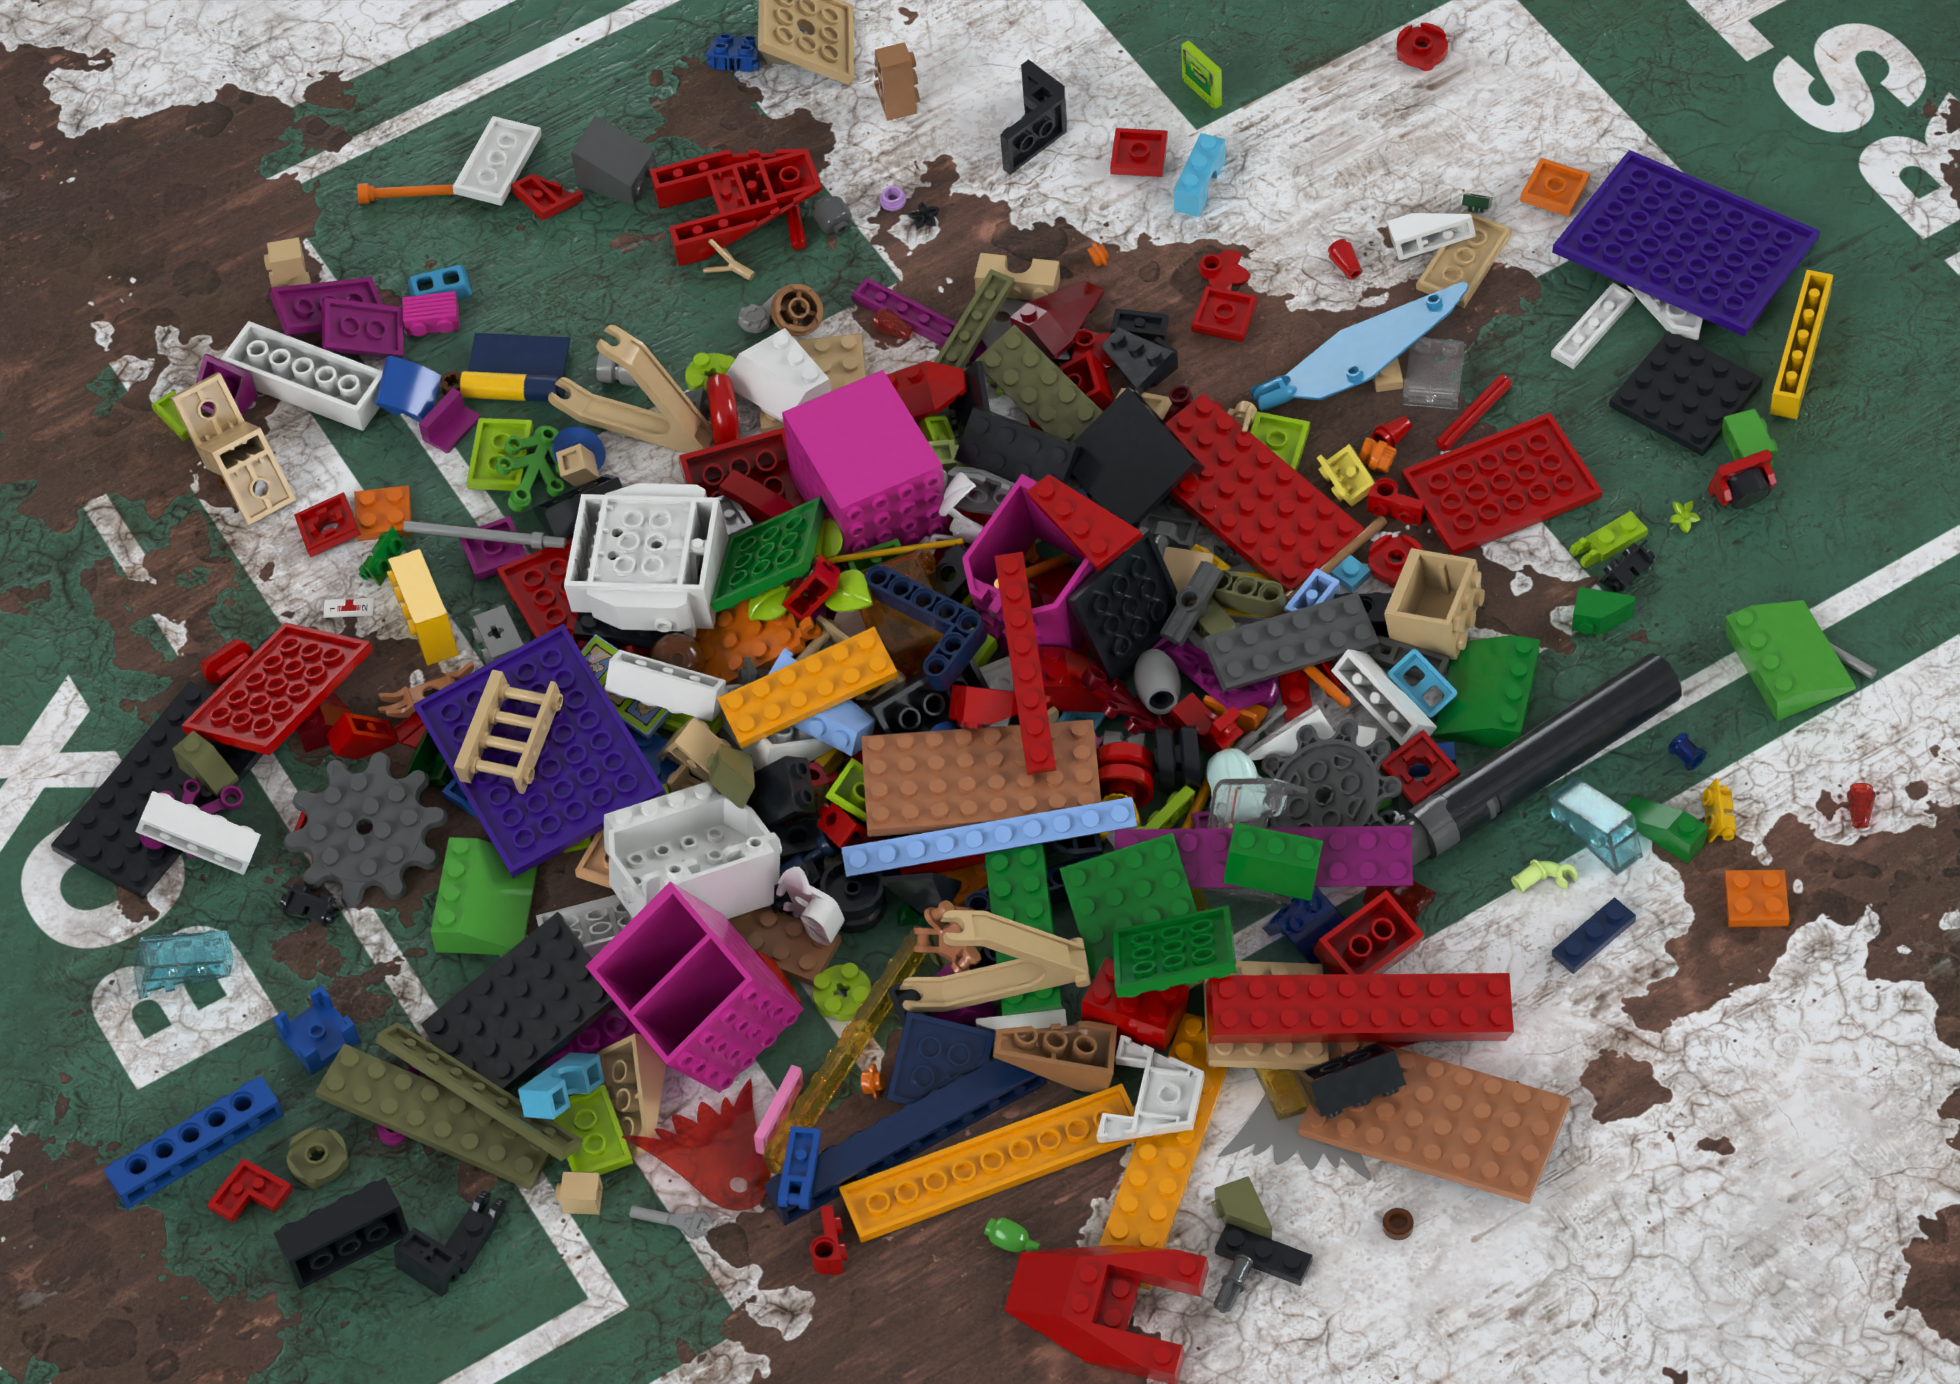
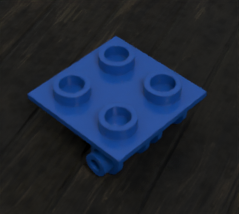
(741, 49)

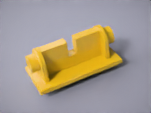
(1716, 801)

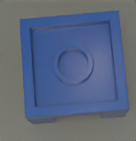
(317, 1032)

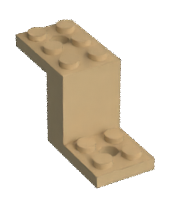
(233, 448)

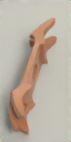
(407, 697)

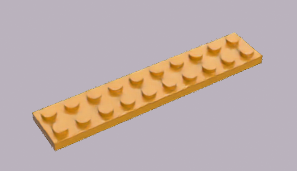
(1164, 1162)
(983, 1165)

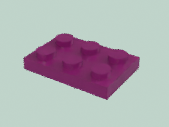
(362, 328)

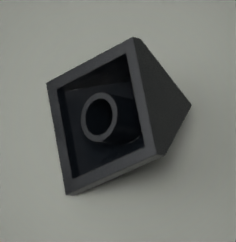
(923, 889)

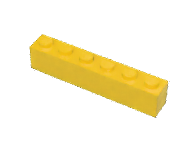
(1801, 344)

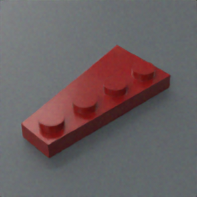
(1084, 523)

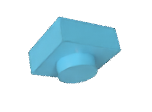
(1351, 573)

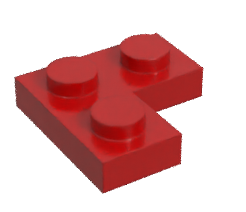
(246, 1184)

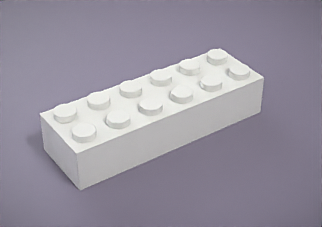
(306, 375)

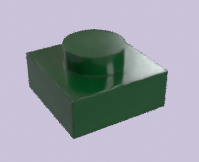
(1476, 202)

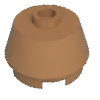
(797, 309)

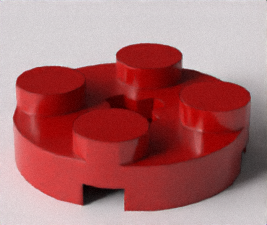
(1419, 57)
(1381, 553)

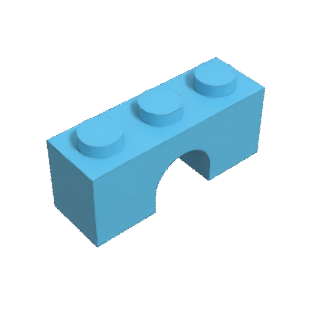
(1202, 165)
(548, 1092)

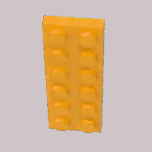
(807, 687)

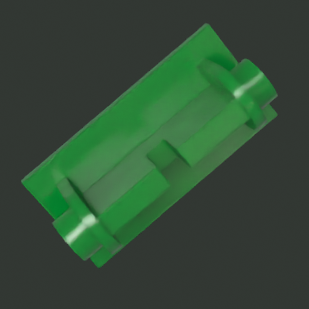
(376, 566)

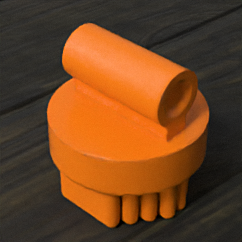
(1377, 455)

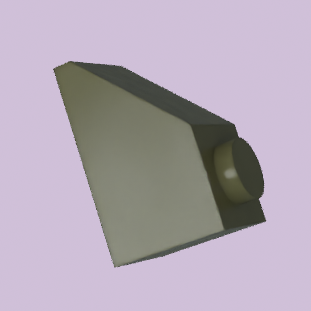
(204, 763)
(732, 774)
(1240, 1206)

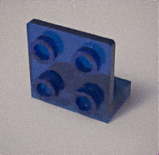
(1305, 922)

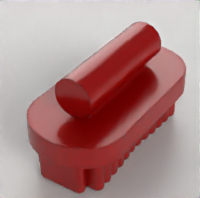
(225, 661)

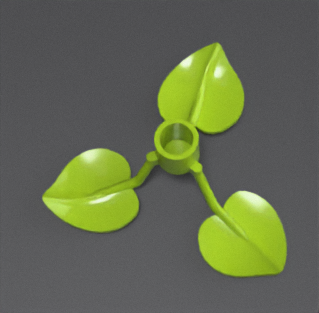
(850, 594)

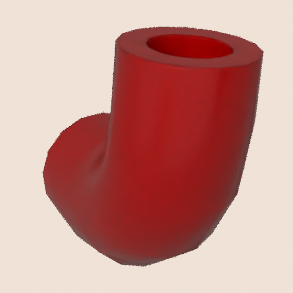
(722, 409)

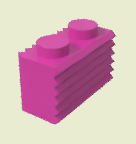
(431, 313)

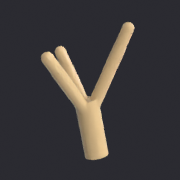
(733, 265)

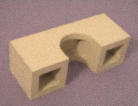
(287, 263)
(1036, 282)

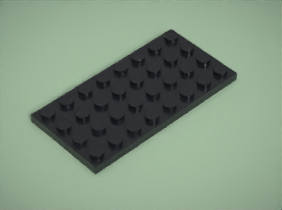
(104, 830)

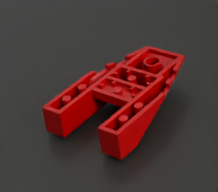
(747, 191)
(1088, 1298)

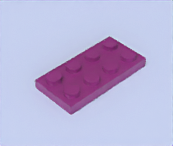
(301, 305)

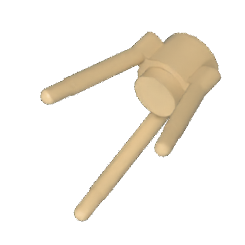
(1244, 414)

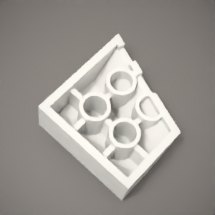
(777, 375)

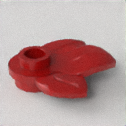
(1223, 270)
(1086, 341)

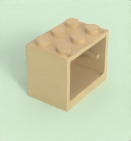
(1435, 602)

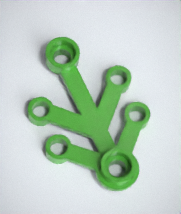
(534, 462)

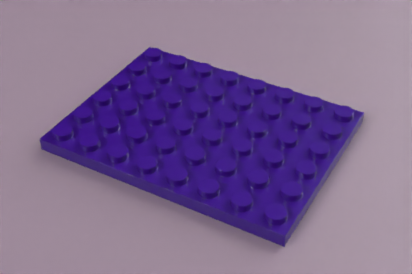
(1686, 242)
(583, 767)

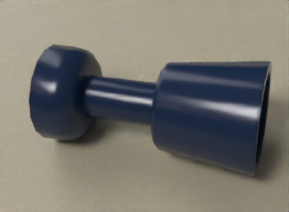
(825, 847)

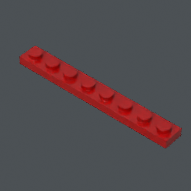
(1025, 663)

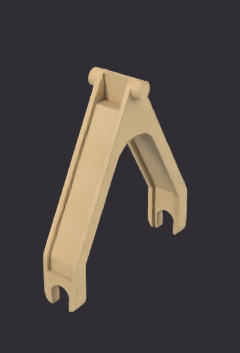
(677, 428)
(1041, 964)

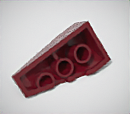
(1057, 317)
(317, 725)

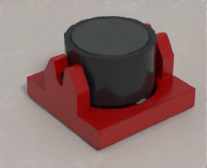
(1743, 480)

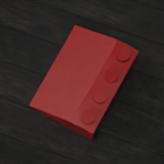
(757, 457)

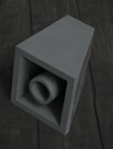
(612, 162)

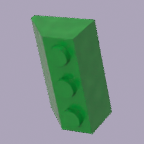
(1273, 861)

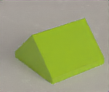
(849, 790)

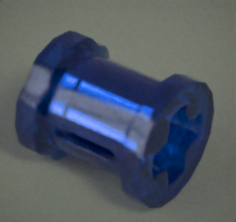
(1687, 751)

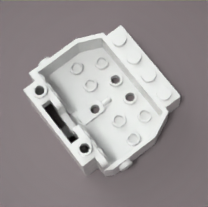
(646, 584)
(697, 844)

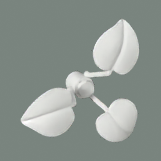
(961, 526)

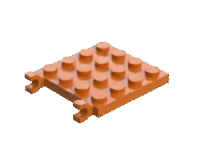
(763, 641)

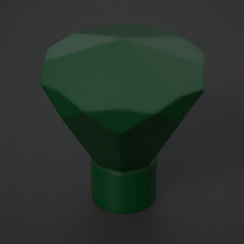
(908, 916)

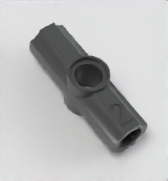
(1183, 617)

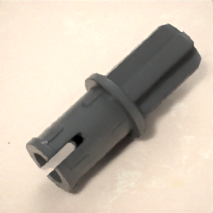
(1233, 1283)

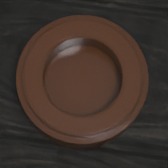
(1398, 1224)

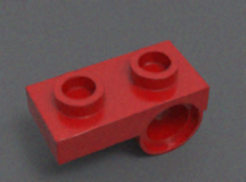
(1385, 501)
(829, 1244)

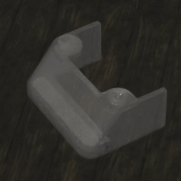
(1251, 804)

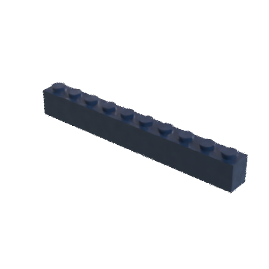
(910, 1131)

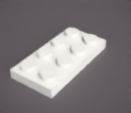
(497, 160)

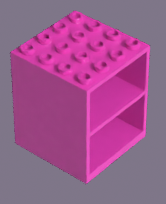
(866, 465)
(694, 988)

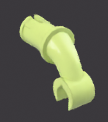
(1540, 870)

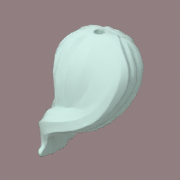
(1229, 764)

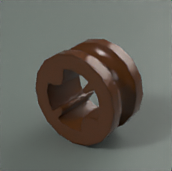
(449, 378)

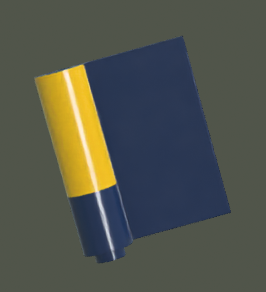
(515, 367)

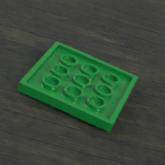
(768, 555)
(1124, 891)
(1173, 952)

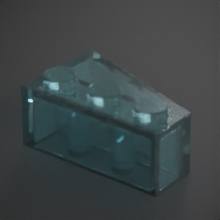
(1598, 824)
(181, 959)

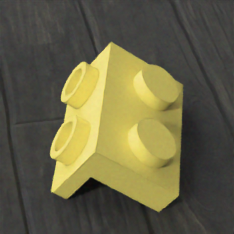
(1347, 474)

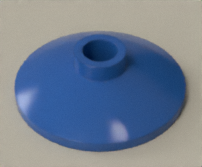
(577, 435)

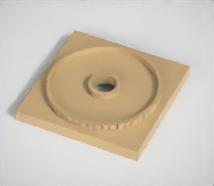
(830, 37)

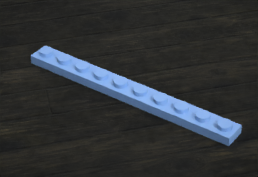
(989, 837)

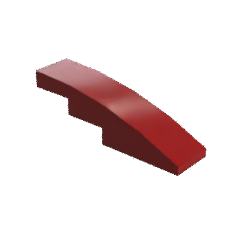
(754, 497)

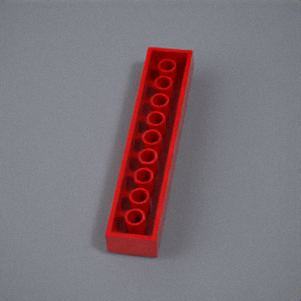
(1359, 1008)

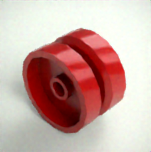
(1127, 771)

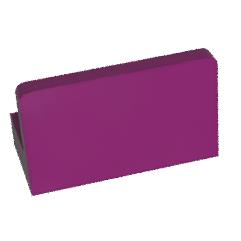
(448, 422)

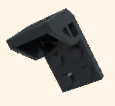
(1043, 119)

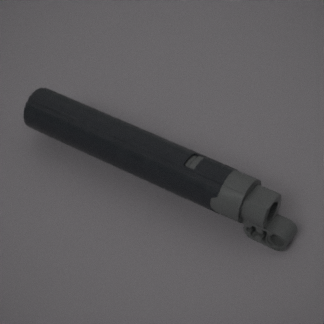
(1539, 757)

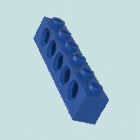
(187, 1155)

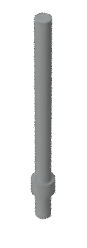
(536, 539)

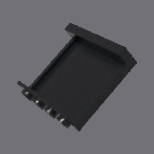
(1131, 459)

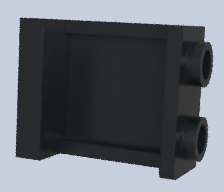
(782, 791)

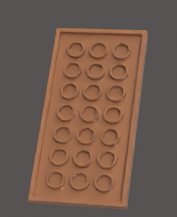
(972, 777)
(1451, 1125)

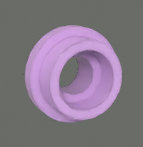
(892, 198)

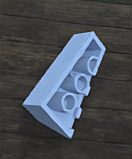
(836, 726)

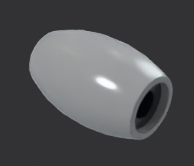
(1157, 681)

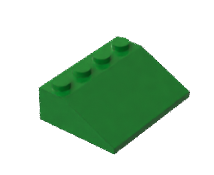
(1493, 691)

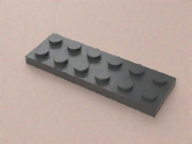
(1290, 642)

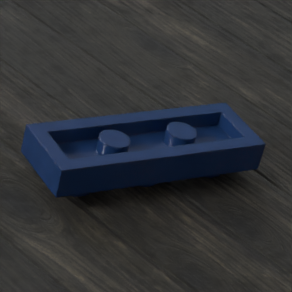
(1593, 935)

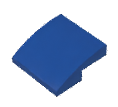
(407, 388)

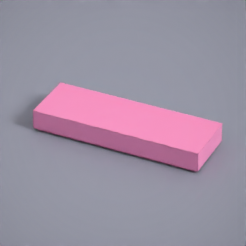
(779, 1108)

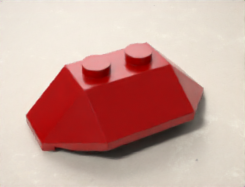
(928, 387)

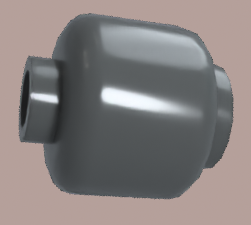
(832, 215)

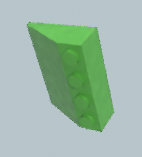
(1787, 656)
(479, 901)

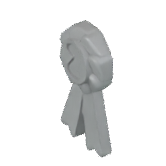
(756, 318)

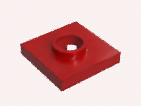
(315, 518)
(1424, 751)

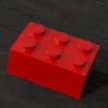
(1370, 939)
(1144, 1018)

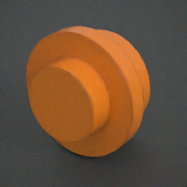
(1098, 254)

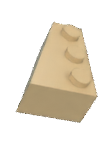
(692, 747)

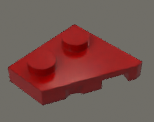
(544, 196)

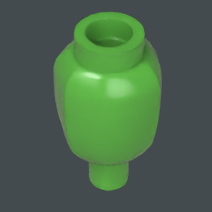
(1009, 1236)

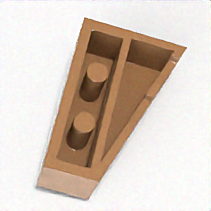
(896, 81)

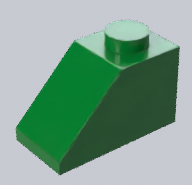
(1601, 610)

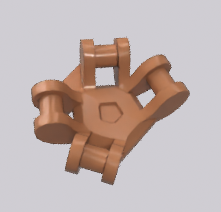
(961, 956)

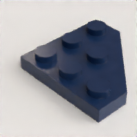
(934, 1055)

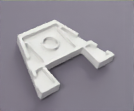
(1165, 1099)

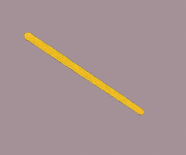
(897, 550)

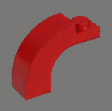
(1213, 732)

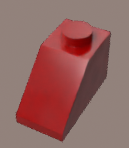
(360, 736)

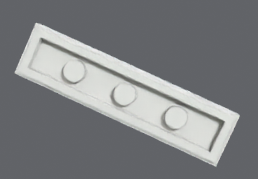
(1593, 325)

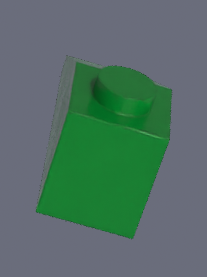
(1669, 827)

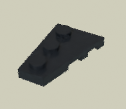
(1137, 358)

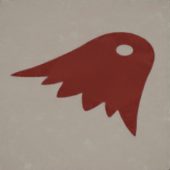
(715, 1152)

